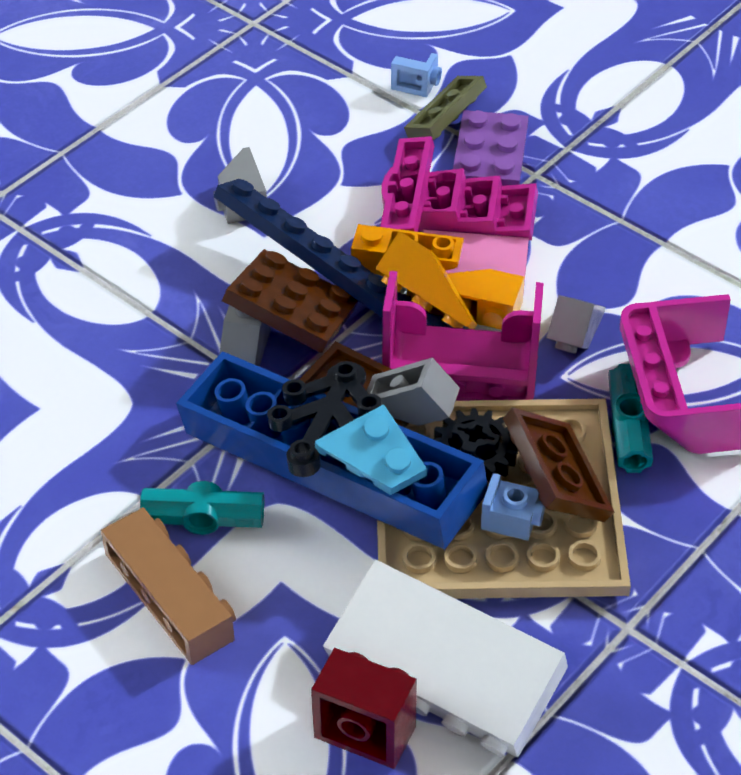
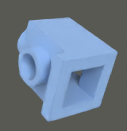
(511, 509)

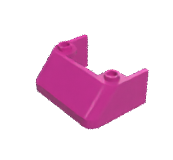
(656, 344)
(478, 361)

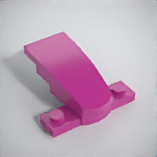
(450, 202)

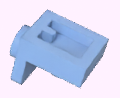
(415, 76)

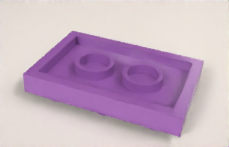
(492, 145)

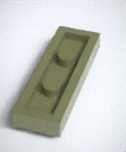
(446, 107)

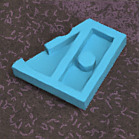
(375, 450)

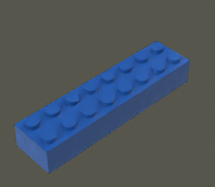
(230, 412)

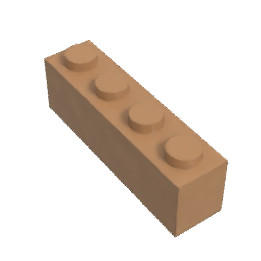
(169, 585)

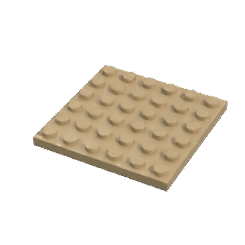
(562, 555)

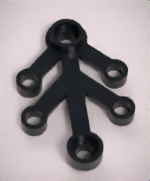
(342, 381)

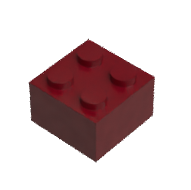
(364, 707)

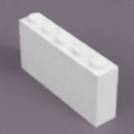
(465, 663)

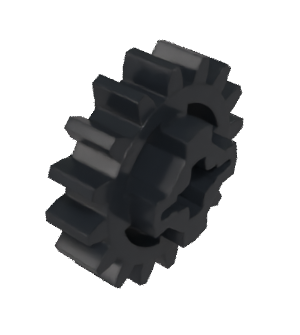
(481, 438)

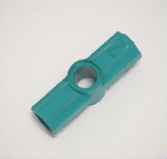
(628, 421)
(204, 507)

